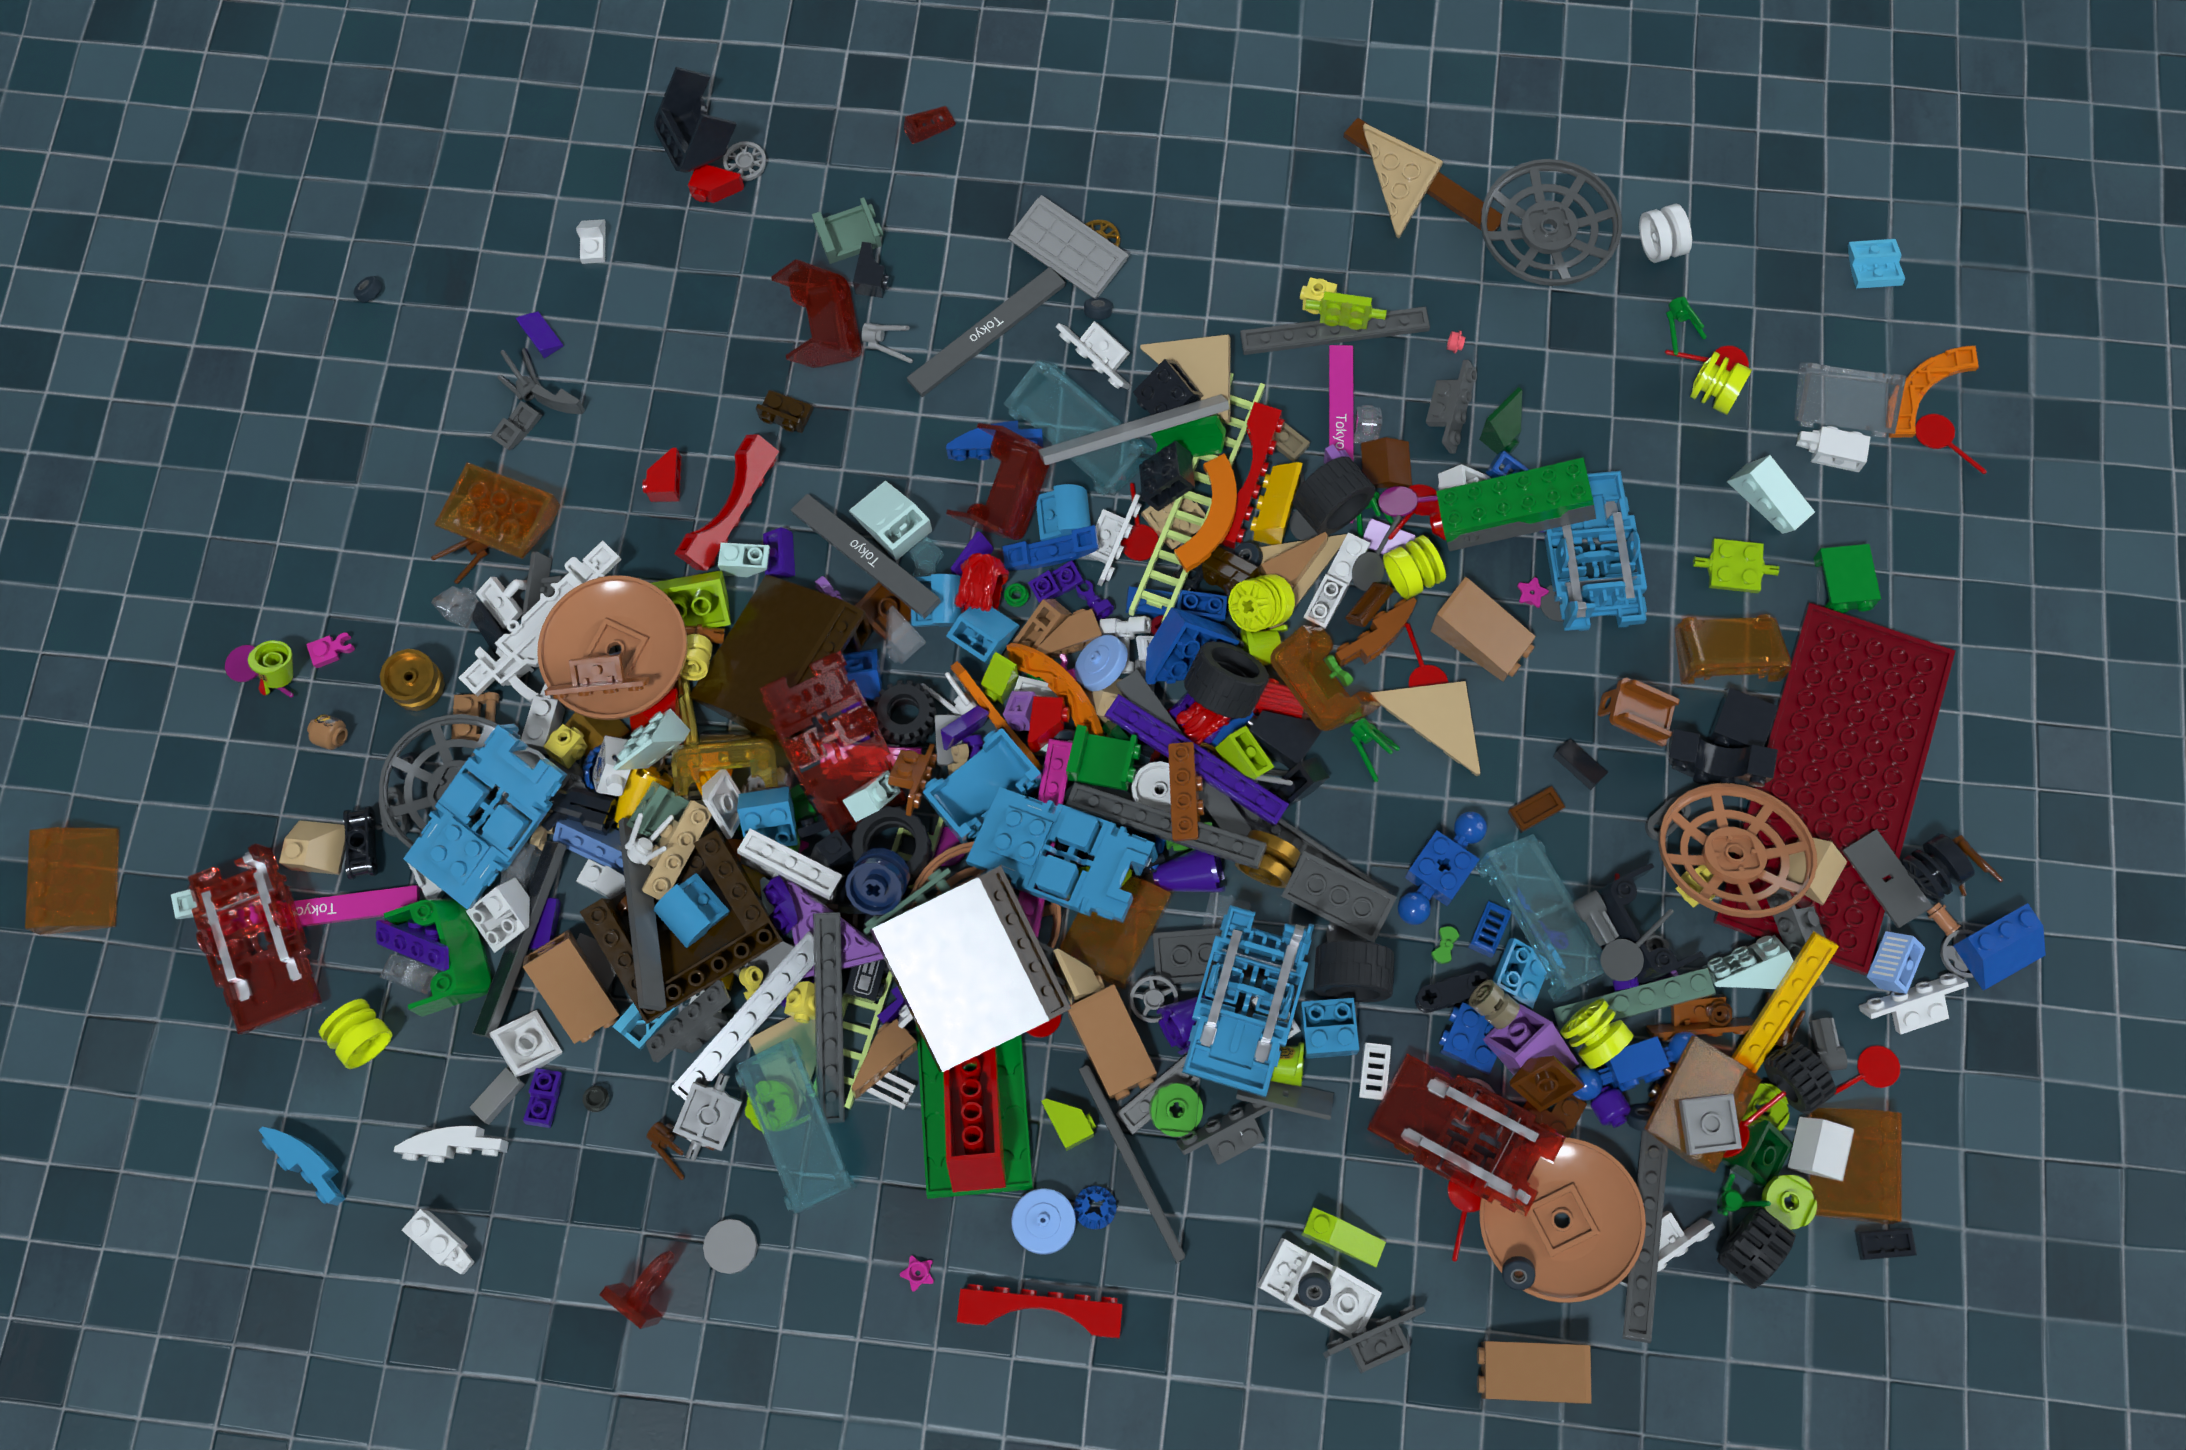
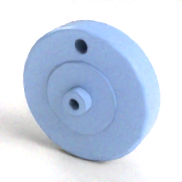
(1101, 662)
(1043, 1221)

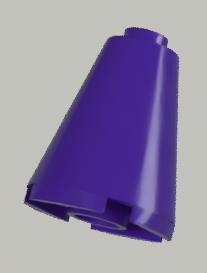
(1191, 873)
(1178, 1022)

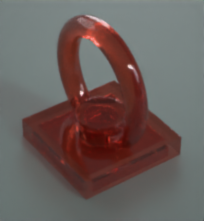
(634, 1301)

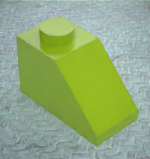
(999, 678)
(1244, 754)
(1069, 1123)

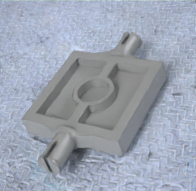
(707, 1116)

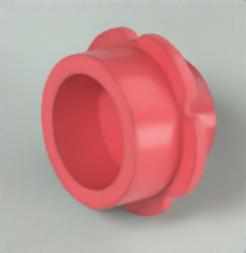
(1455, 341)

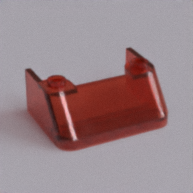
(829, 314)
(1014, 486)

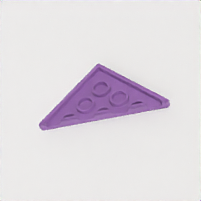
(855, 946)

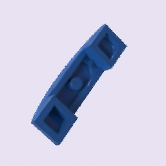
(1052, 551)

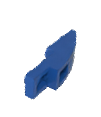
(978, 442)
(1200, 604)

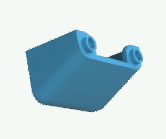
(969, 791)

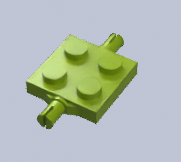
(1345, 310)
(1736, 565)

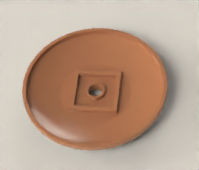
(610, 614)
(1602, 1232)

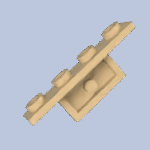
(679, 841)

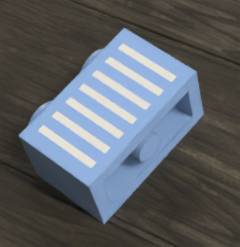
(1896, 962)

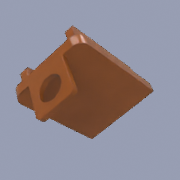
(1640, 710)

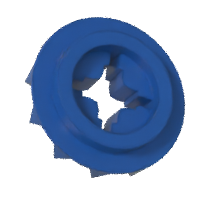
(1107, 1209)

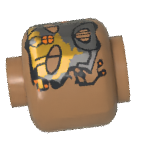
(327, 732)

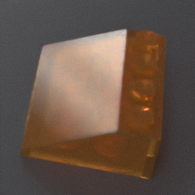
(497, 511)
(71, 879)
(1114, 946)
(1700, 1073)
(1873, 1169)

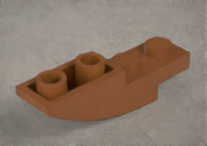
(1384, 631)

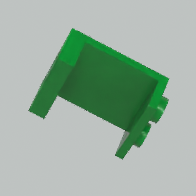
(1849, 577)
(1102, 760)

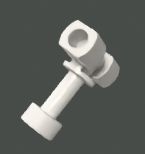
(1125, 632)

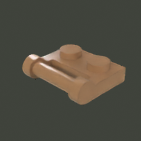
(471, 705)

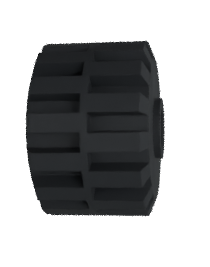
(1756, 1248)

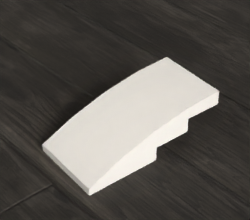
(1350, 1298)

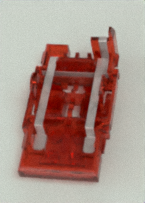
(273, 981)
(1421, 1112)

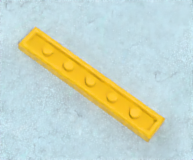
(1785, 1001)

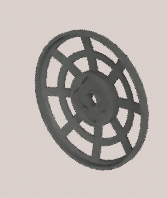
(1551, 213)
(439, 780)

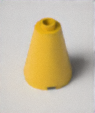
(636, 787)

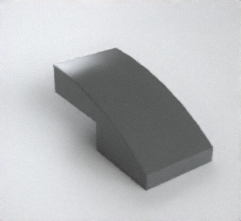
(561, 401)
(518, 425)

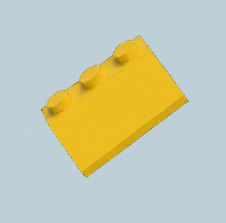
(1276, 503)

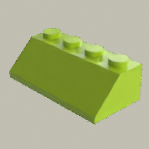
(699, 598)

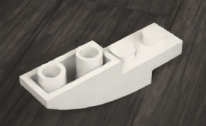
(1336, 581)
(442, 1144)

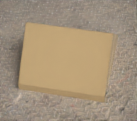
(1829, 867)

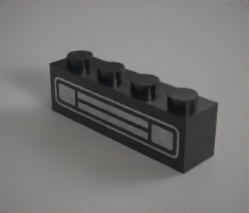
(865, 980)

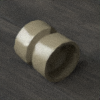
(1492, 1003)

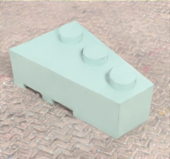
(1772, 494)

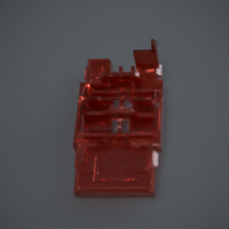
(828, 781)

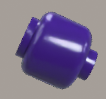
(1610, 1107)

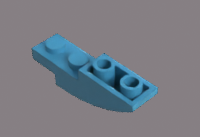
(297, 1156)

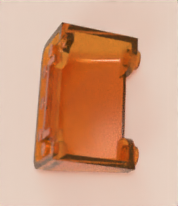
(1731, 648)
(1307, 676)

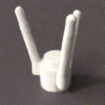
(963, 702)
(641, 849)

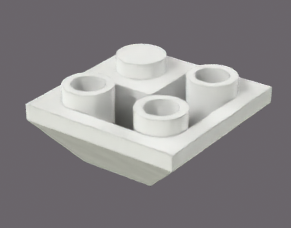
(502, 914)

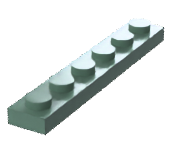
(1647, 996)

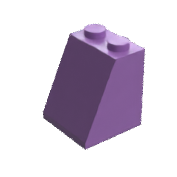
(1528, 1038)

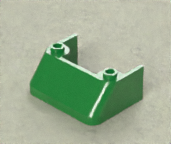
(468, 964)

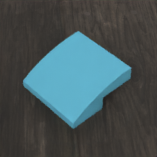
(1875, 263)

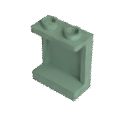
(845, 231)
(656, 807)

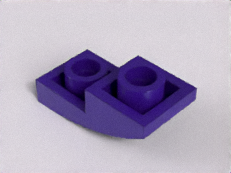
(1056, 583)
(784, 914)
(543, 1098)

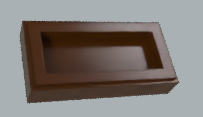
(1369, 604)
(1536, 809)

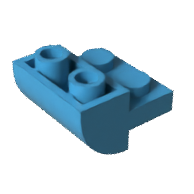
(1062, 511)
(946, 613)
(690, 910)
(1520, 973)

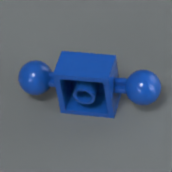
(1425, 873)
(1634, 1063)

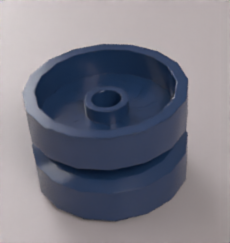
(877, 881)

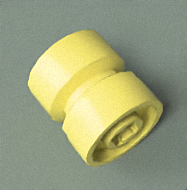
(697, 658)

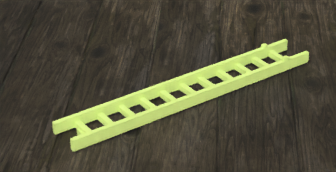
(1156, 600)
(870, 1033)

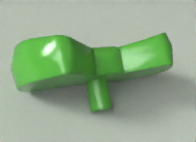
(1345, 678)
(1443, 953)

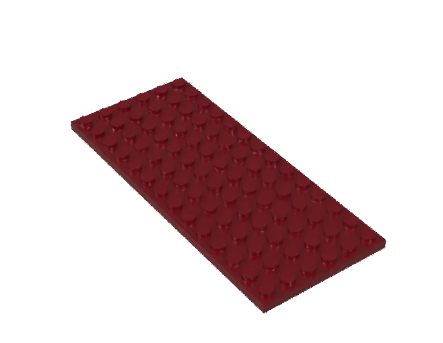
(1847, 761)

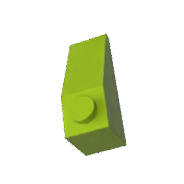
(1343, 1237)

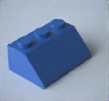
(865, 670)
(2003, 947)

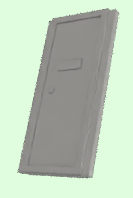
(1068, 247)

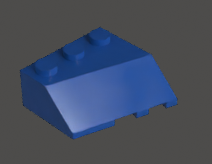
(1178, 643)

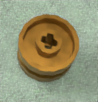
(412, 679)
(1275, 862)

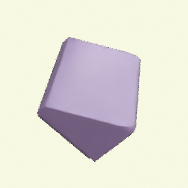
(1376, 532)

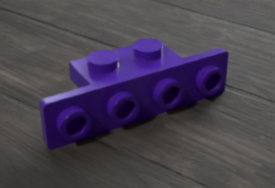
(414, 942)

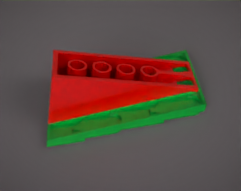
(975, 1123)

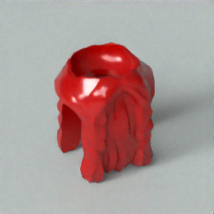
(981, 582)
(1199, 722)

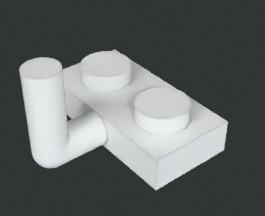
(500, 600)

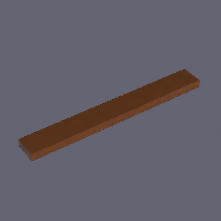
(1441, 188)

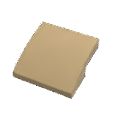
(1157, 520)

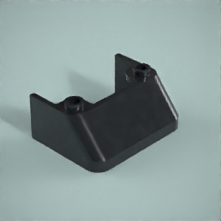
(683, 126)
(1617, 895)

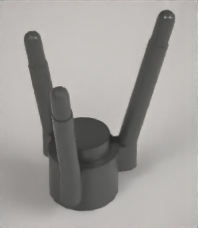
(524, 384)

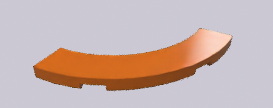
(1927, 375)
(1218, 519)
(1059, 681)
(994, 716)

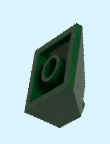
(1504, 425)
(1762, 1155)

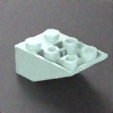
(892, 519)
(652, 742)
(1752, 966)

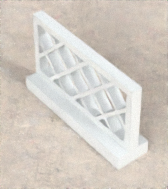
(776, 859)

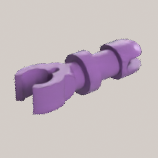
(824, 587)

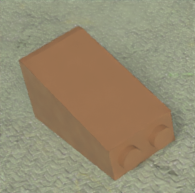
(1483, 631)
(571, 987)
(1112, 1043)
(1535, 1372)

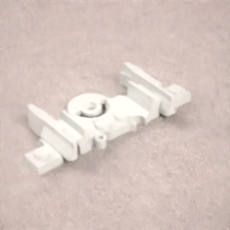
(520, 647)

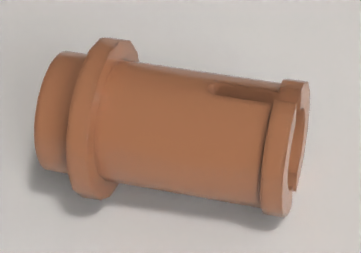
(1943, 918)

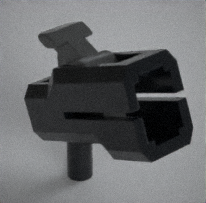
(581, 806)

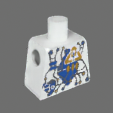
(605, 777)

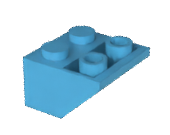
(983, 632)
(769, 814)
(1329, 1028)

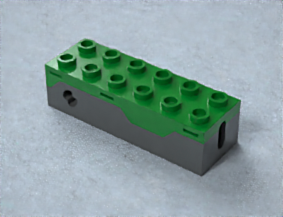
(1513, 505)

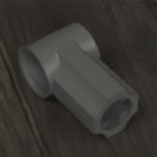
(1593, 913)
(1827, 1044)

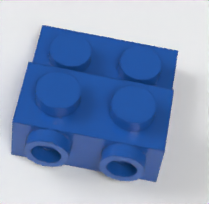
(1465, 1039)

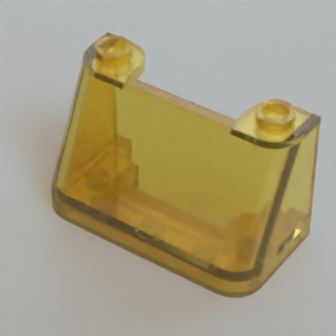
(720, 754)

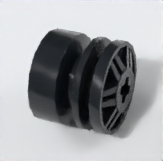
(1938, 867)

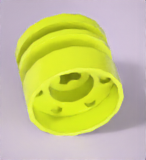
(1720, 383)
(1414, 567)
(1261, 602)
(355, 1033)
(1601, 1039)

